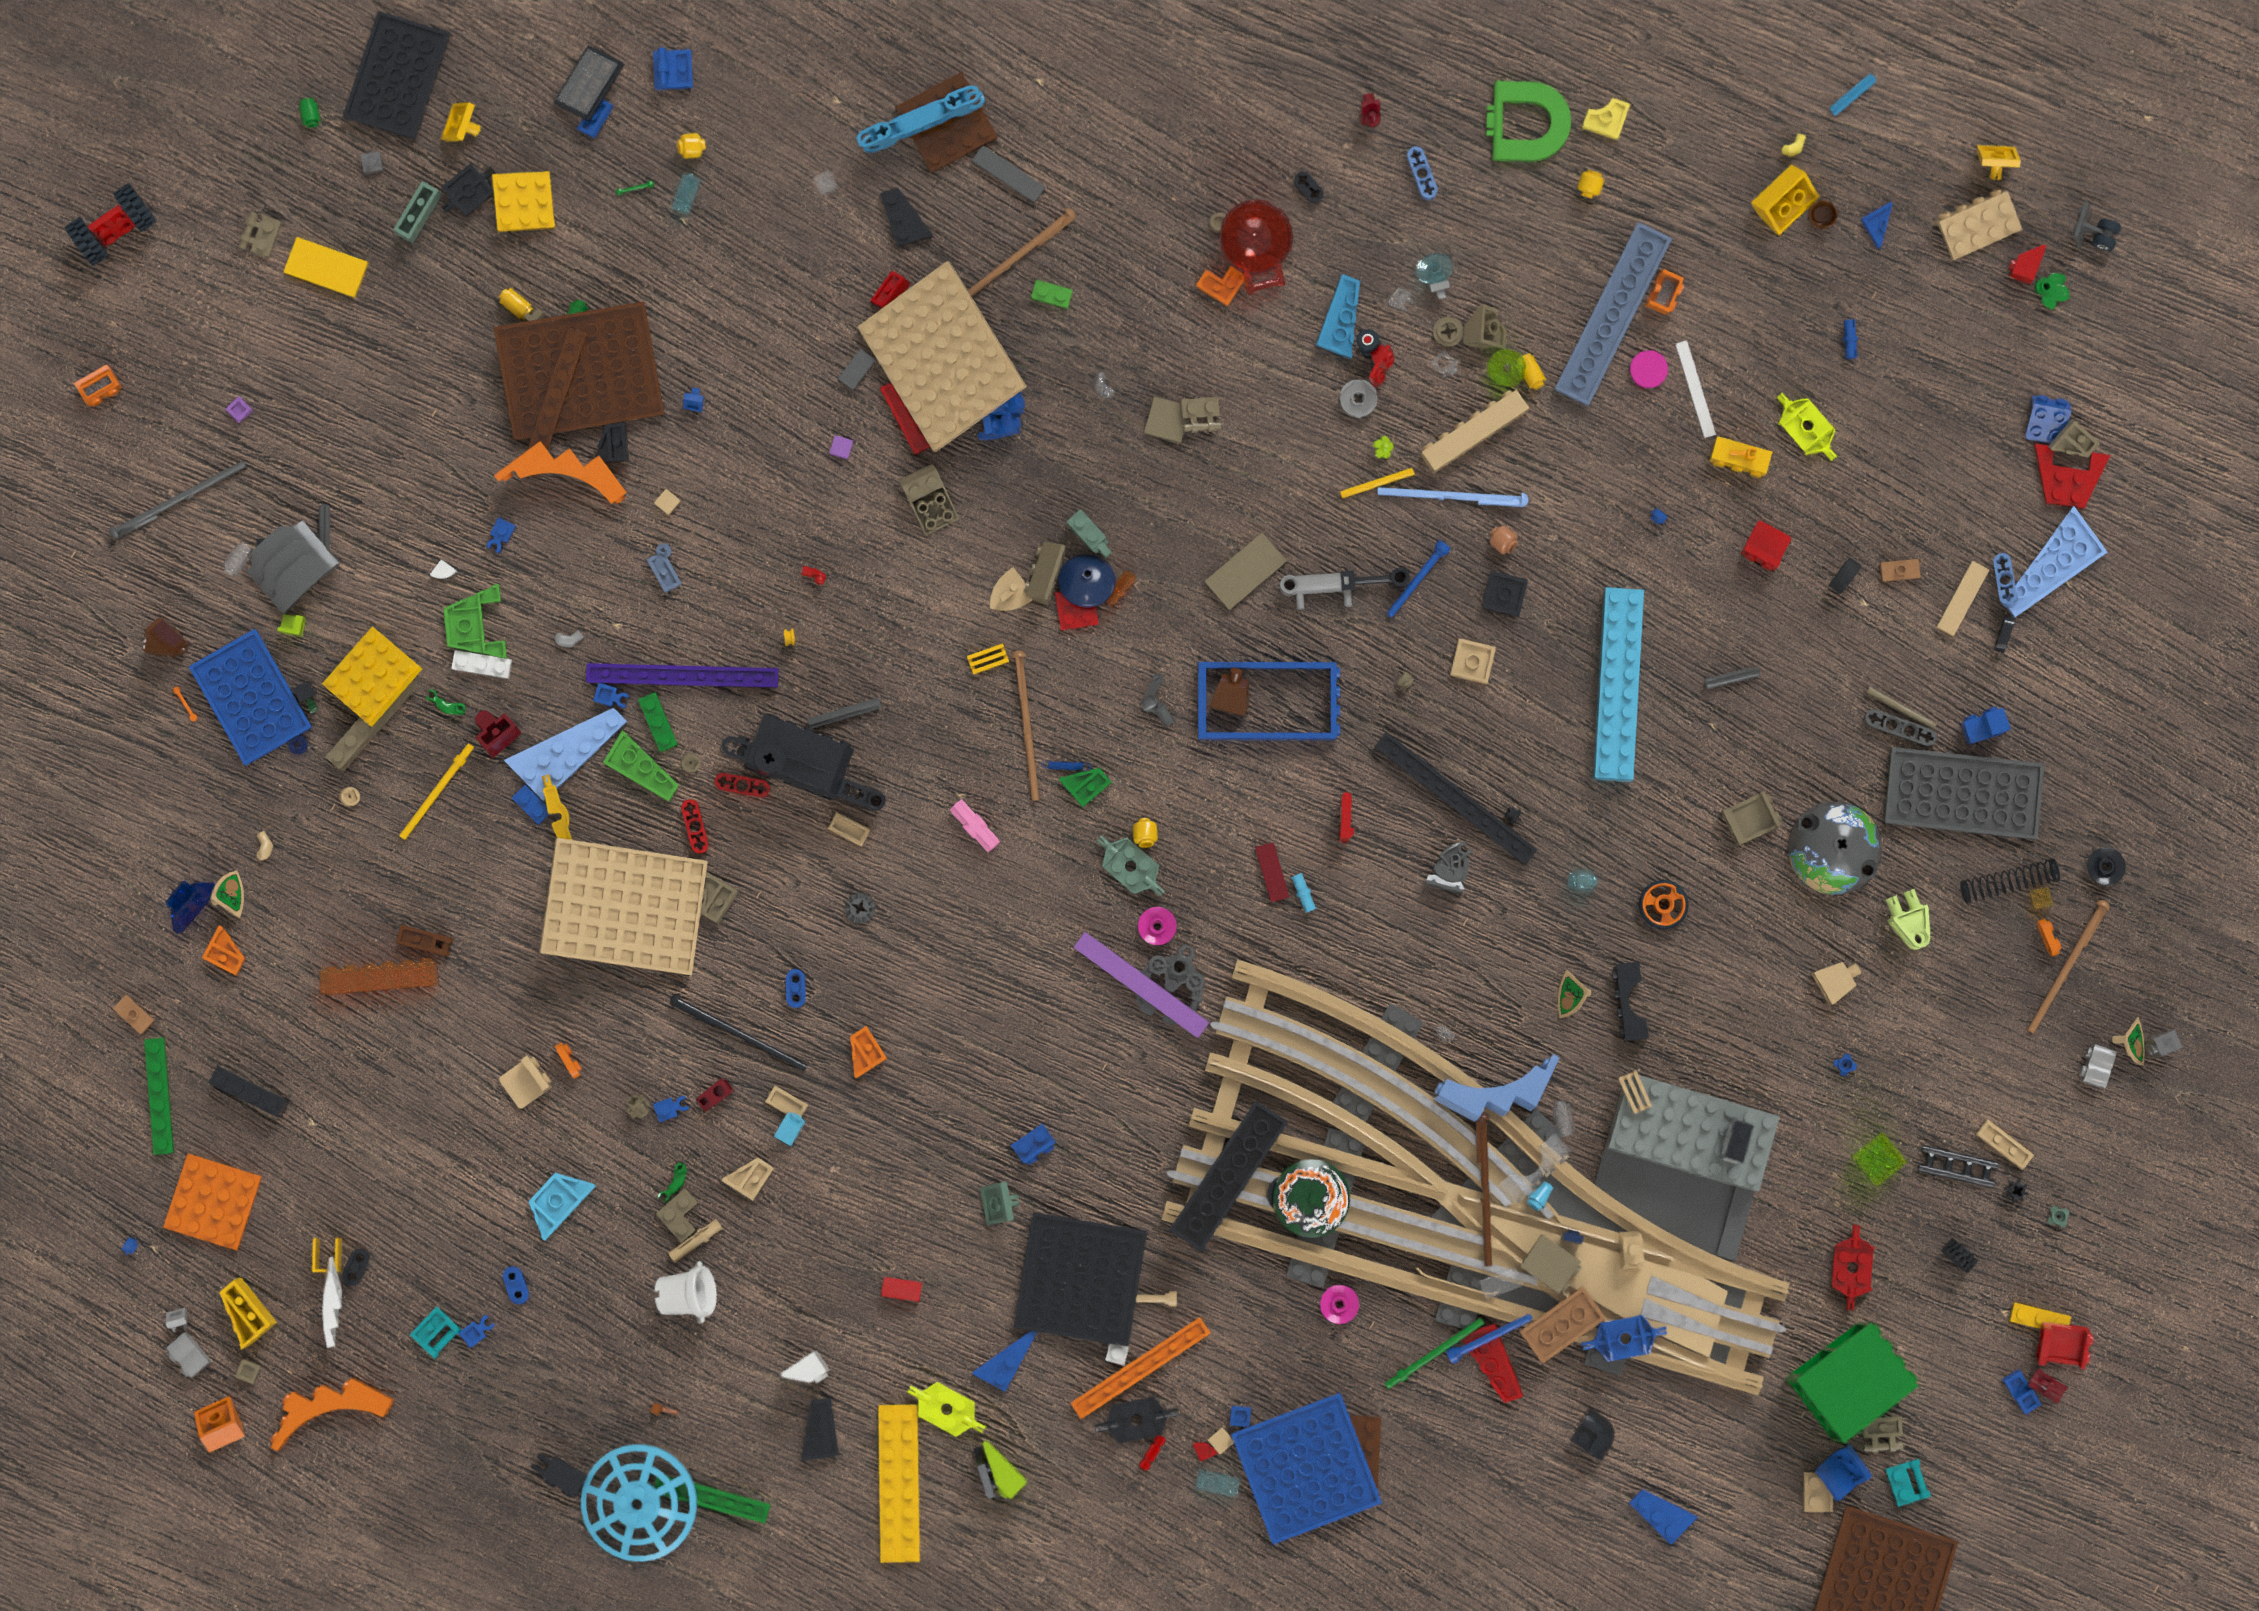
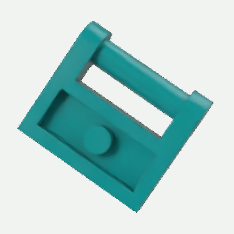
(430, 1328)
(1901, 1483)

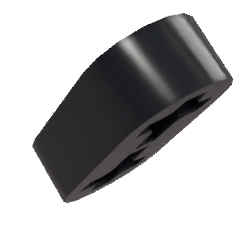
(1312, 184)
(2004, 634)

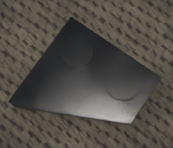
(614, 444)

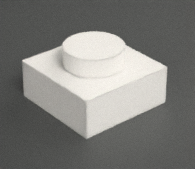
(1117, 1354)

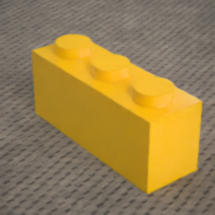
(1721, 457)

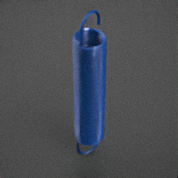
(1065, 765)

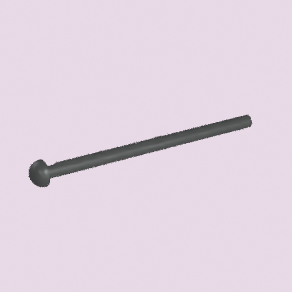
(136, 522)

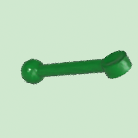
(650, 184)

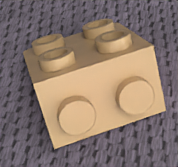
(525, 1082)

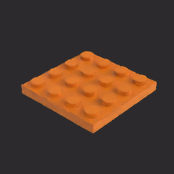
(212, 1202)

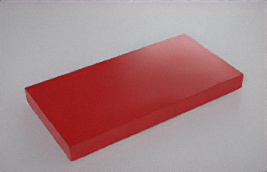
(905, 420)

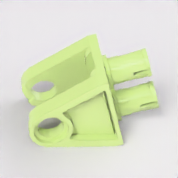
(1912, 922)

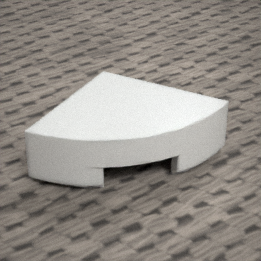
(443, 571)

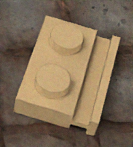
(1815, 1494)

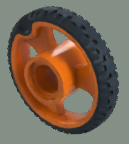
(1667, 921)

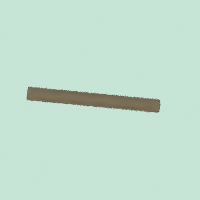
(1901, 708)

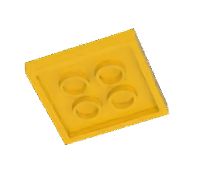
(523, 201)

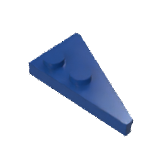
(1003, 1366)

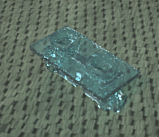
(686, 193)

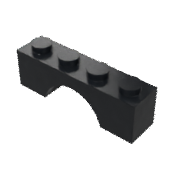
(1633, 1026)
(248, 1092)

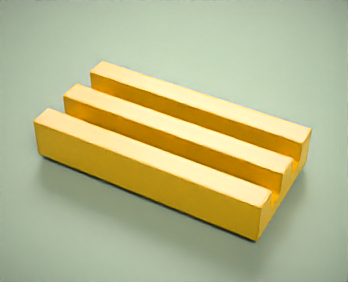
(984, 652)

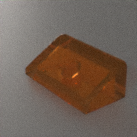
(1122, 585)

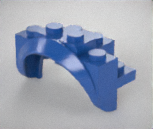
(1009, 422)

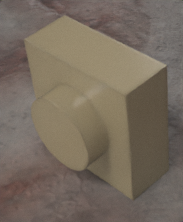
(248, 1371)

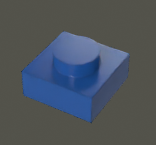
(1240, 1416)

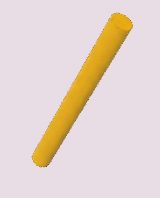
(1376, 483)

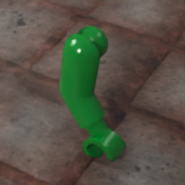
(447, 708)
(678, 1181)

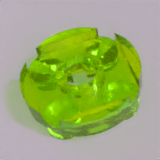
(1496, 365)

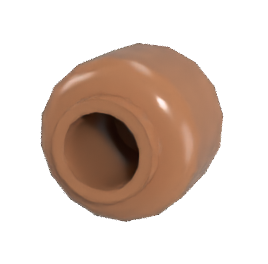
(1503, 539)

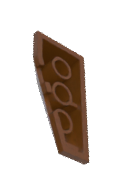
(164, 639)

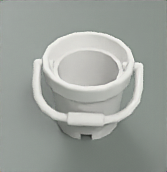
(687, 1293)

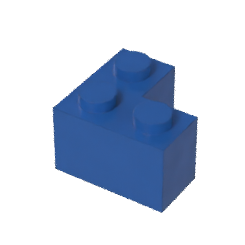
(1990, 724)

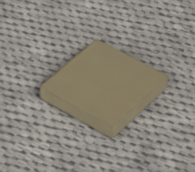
(1165, 420)

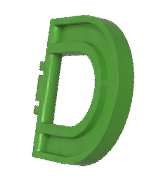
(1528, 93)

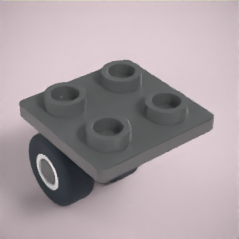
(2103, 232)

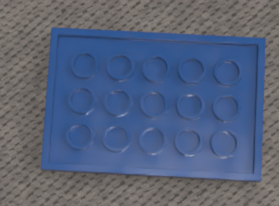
(250, 697)

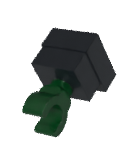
(305, 693)

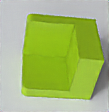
(292, 625)

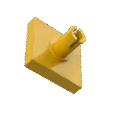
(459, 123)
(1997, 158)

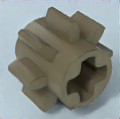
(637, 1106)

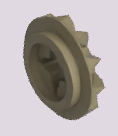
(1453, 324)

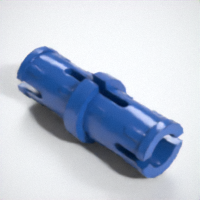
(1850, 339)

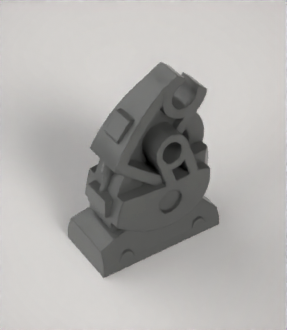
(1448, 873)

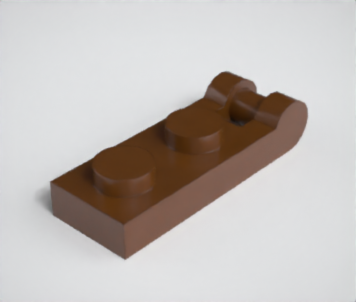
(423, 940)

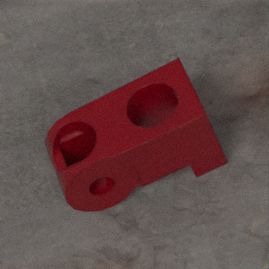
(715, 1094)

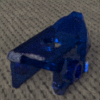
(188, 902)

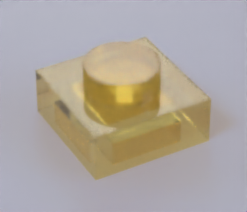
(2041, 898)

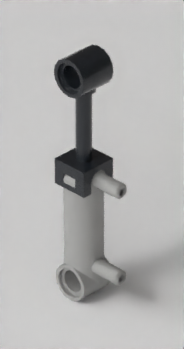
(1336, 582)

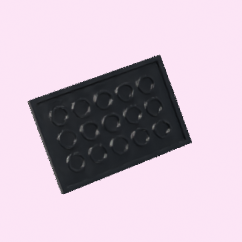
(396, 75)

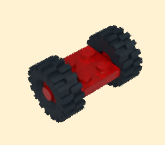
(110, 225)

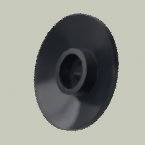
(2114, 861)

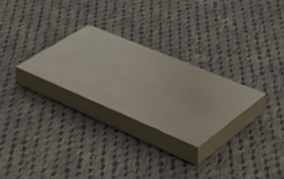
(1245, 571)

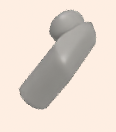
(568, 641)

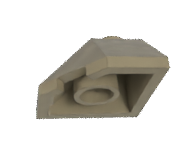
(1484, 329)

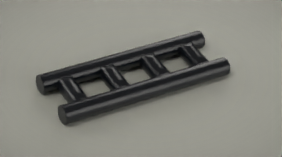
(1947, 1171)

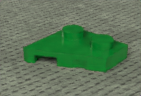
(1085, 785)

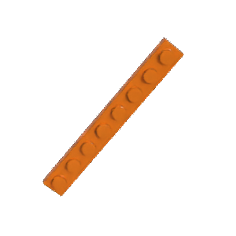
(1140, 1368)

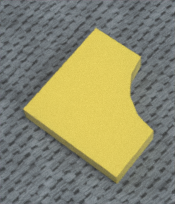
(1607, 120)

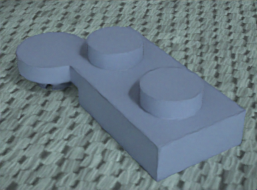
(663, 569)

